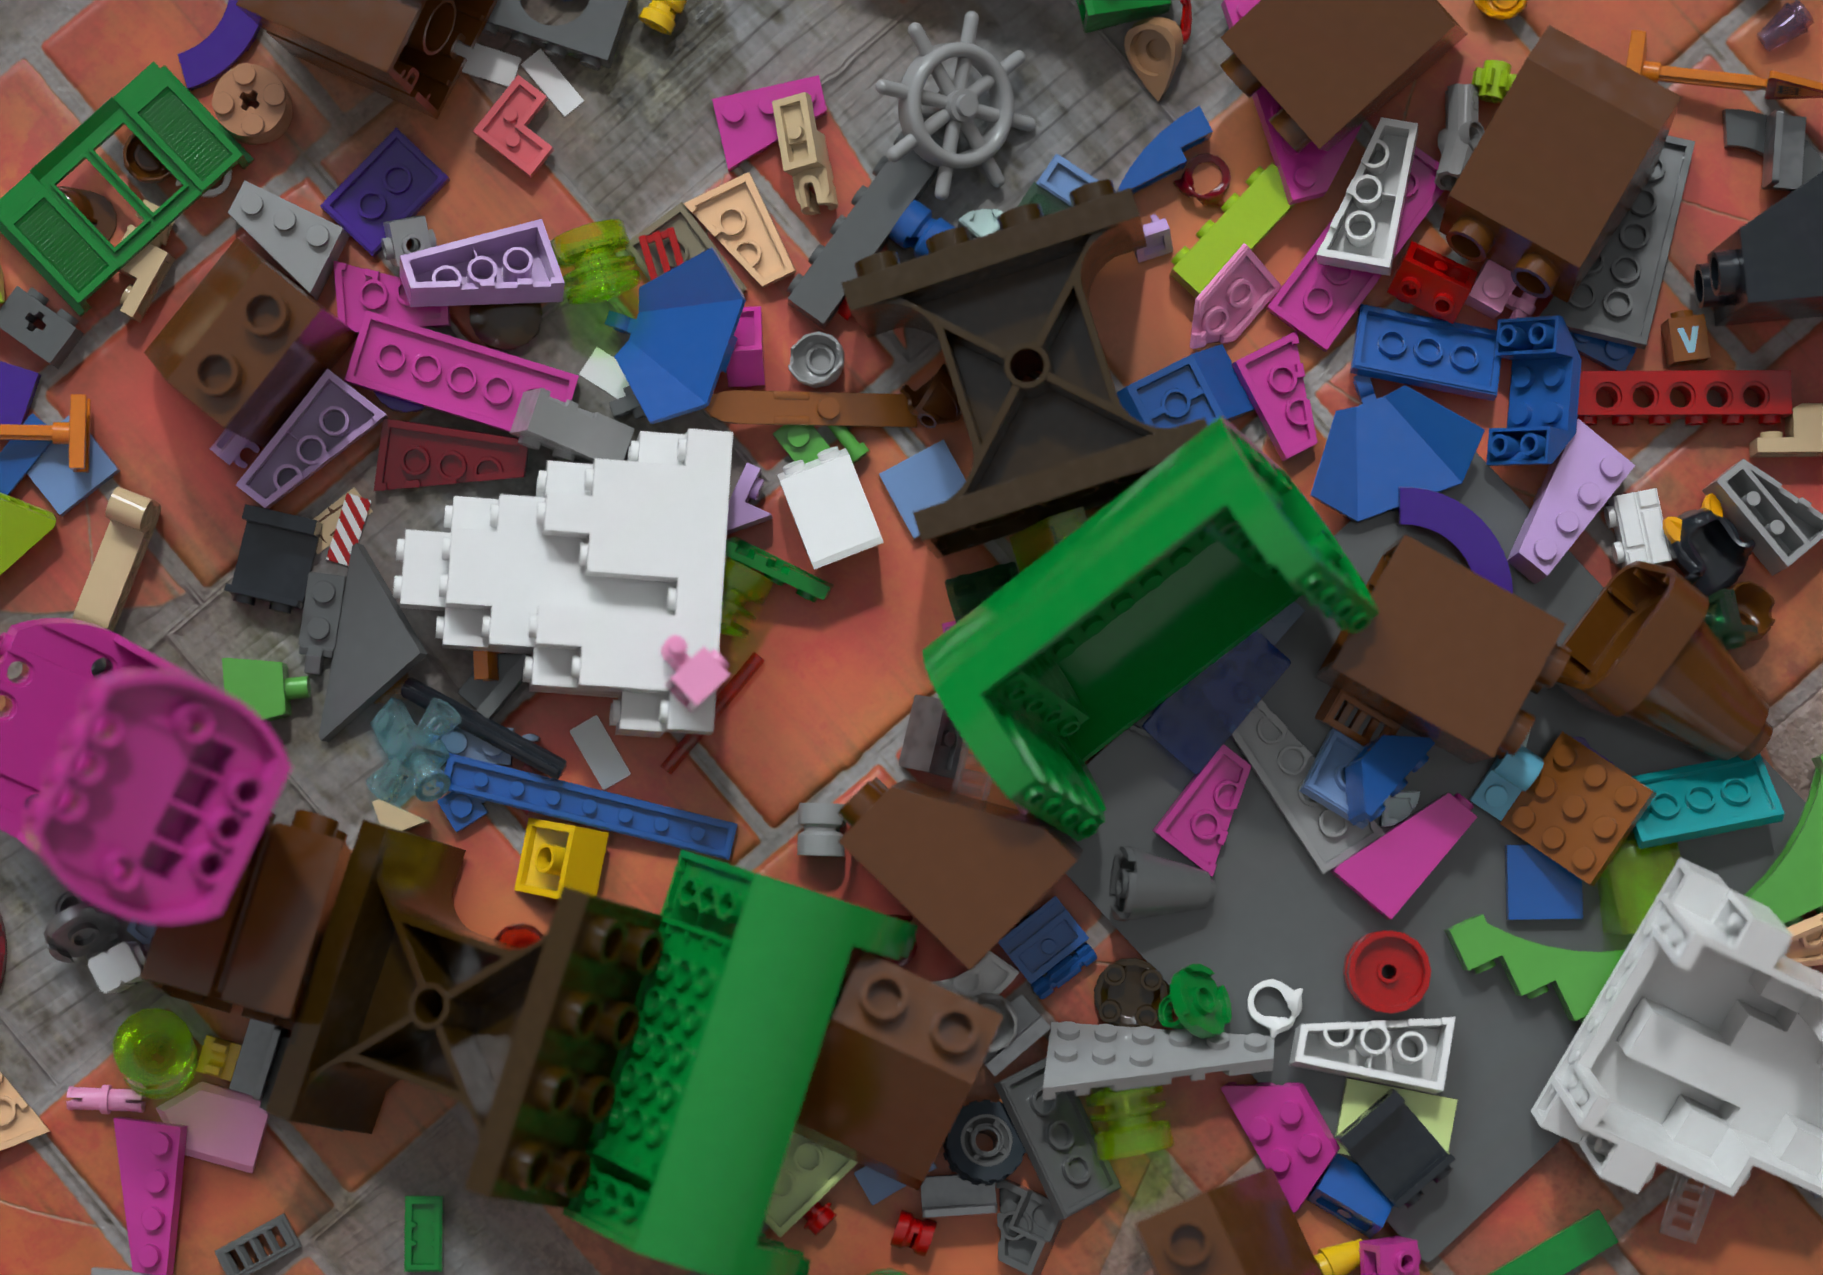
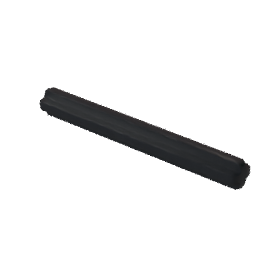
(489, 730)

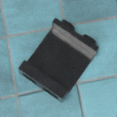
(274, 559)
(1396, 1150)

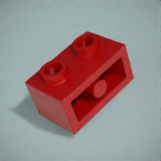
(1432, 282)

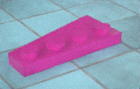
(151, 1182)

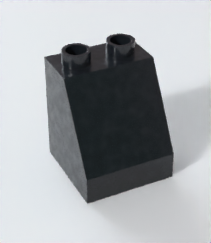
(1769, 264)

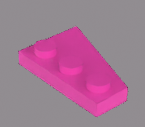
(1203, 810)

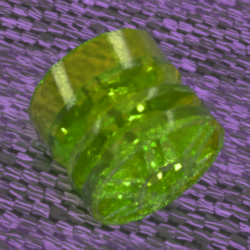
(593, 254)
(740, 586)
(151, 1033)
(1129, 1123)

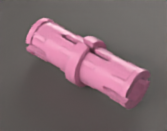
(104, 1099)

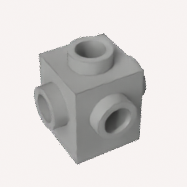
(402, 230)

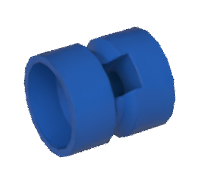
(916, 227)

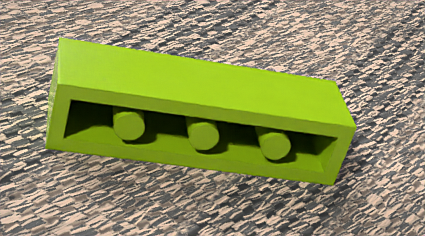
(1244, 221)

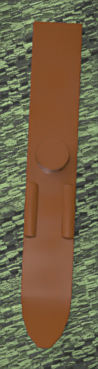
(811, 408)

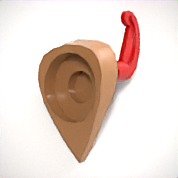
(1156, 49)

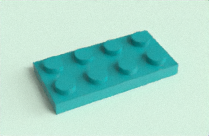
(1707, 801)

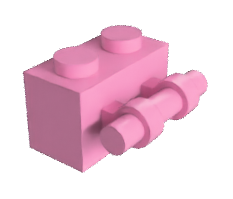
(1494, 291)
(694, 676)

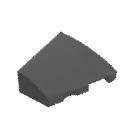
(1026, 1227)

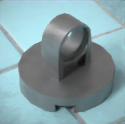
(79, 928)

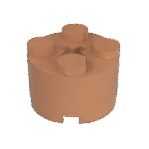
(247, 84)

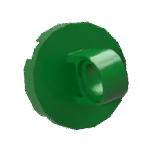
(1197, 1003)

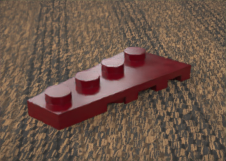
(438, 455)

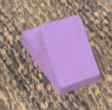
(740, 512)

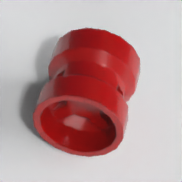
(905, 1230)

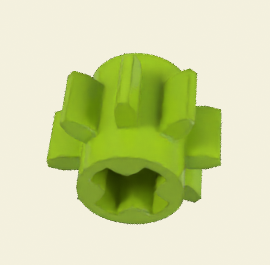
(1493, 80)

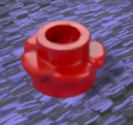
(818, 1217)

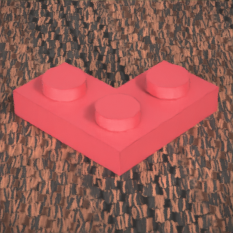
(506, 127)

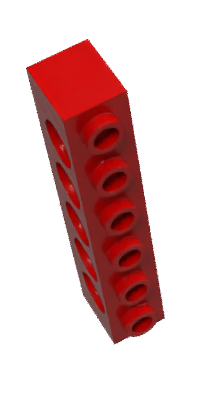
(1771, 387)

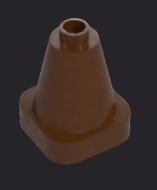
(1659, 663)

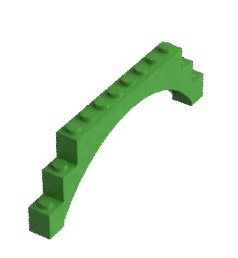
(1788, 888)

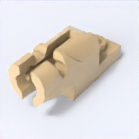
(804, 153)
(148, 270)
(1802, 434)

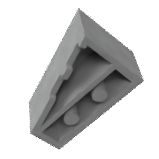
(291, 235)
(568, 429)
(1767, 514)

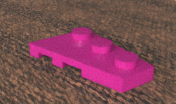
(748, 117)
(380, 293)
(1278, 394)

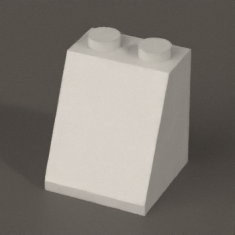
(829, 507)

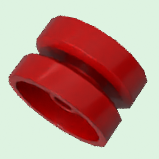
(1364, 971)

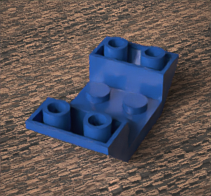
(1188, 391)
(1541, 391)

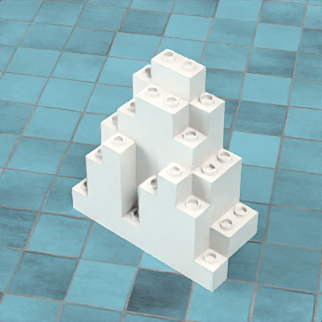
(589, 575)
(1698, 1049)

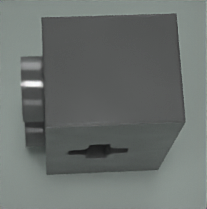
(55, 340)

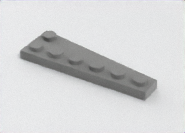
(1282, 768)

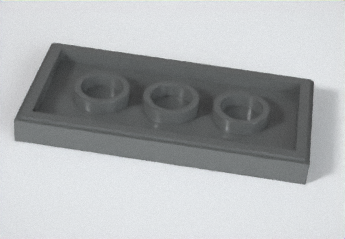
(1057, 1141)

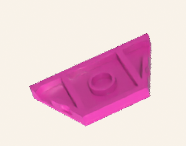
(1285, 1133)

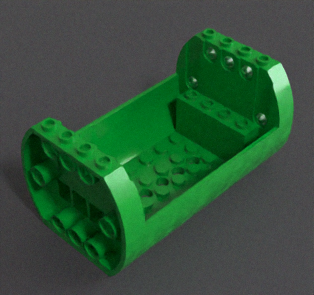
(1132, 616)
(722, 1067)

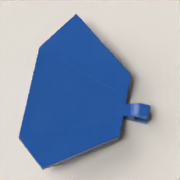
(680, 336)
(1388, 445)

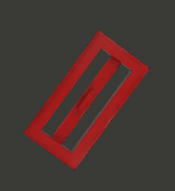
(657, 237)

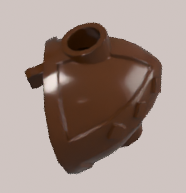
(935, 400)

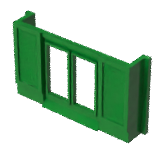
(57, 234)

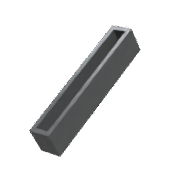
(860, 233)

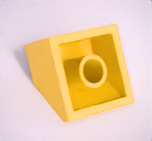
(560, 857)

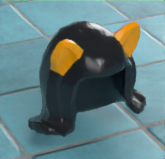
(1707, 547)

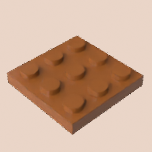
(1578, 809)

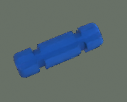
(1064, 971)

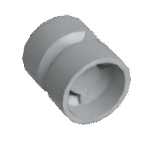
(821, 830)

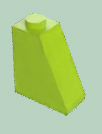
(20, 528)

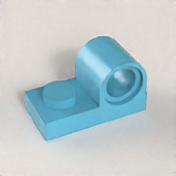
(1506, 781)

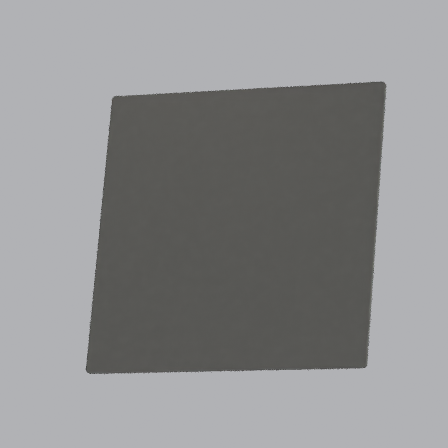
(1296, 925)

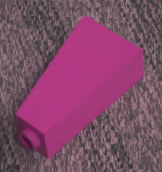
(1403, 857)

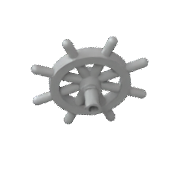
(955, 105)

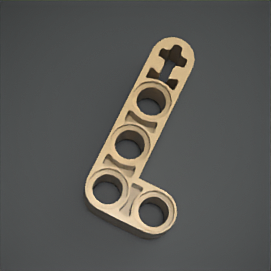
(118, 558)

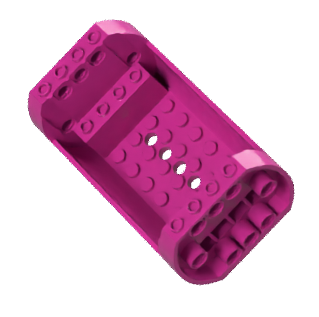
(138, 772)

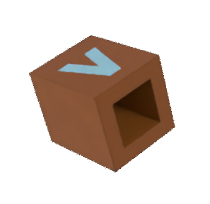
(1685, 339)

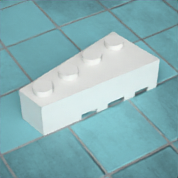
(1390, 1053)

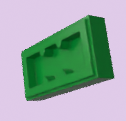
(424, 1233)

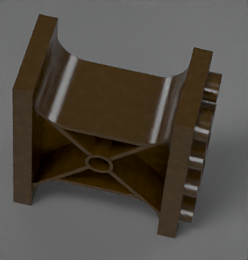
(1011, 310)
(491, 1024)

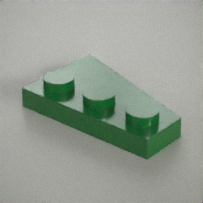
(777, 569)

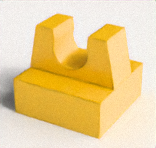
(218, 1057)

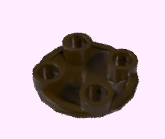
(506, 324)
(1129, 993)

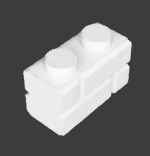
(1637, 528)
(119, 966)

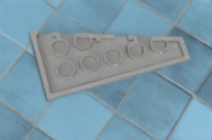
(1144, 1056)

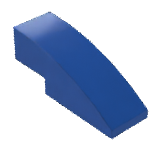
(1165, 152)

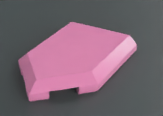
(1232, 299)
(220, 1124)

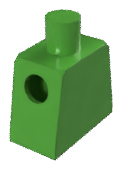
(264, 686)

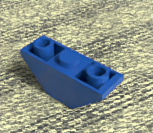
(1381, 772)

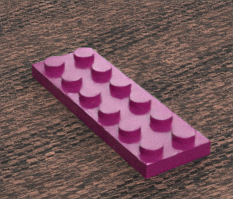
(1324, 297)
(448, 372)

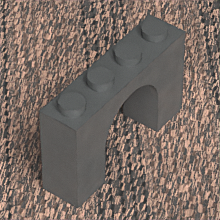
(589, 37)

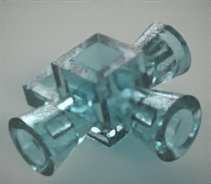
(412, 750)

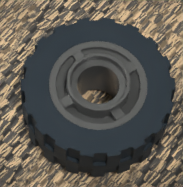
(974, 1163)

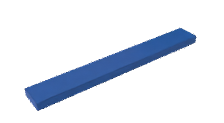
(590, 806)

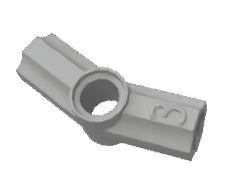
(1460, 133)

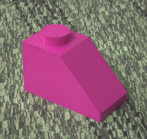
(747, 360)

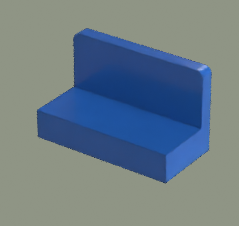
(1351, 1197)

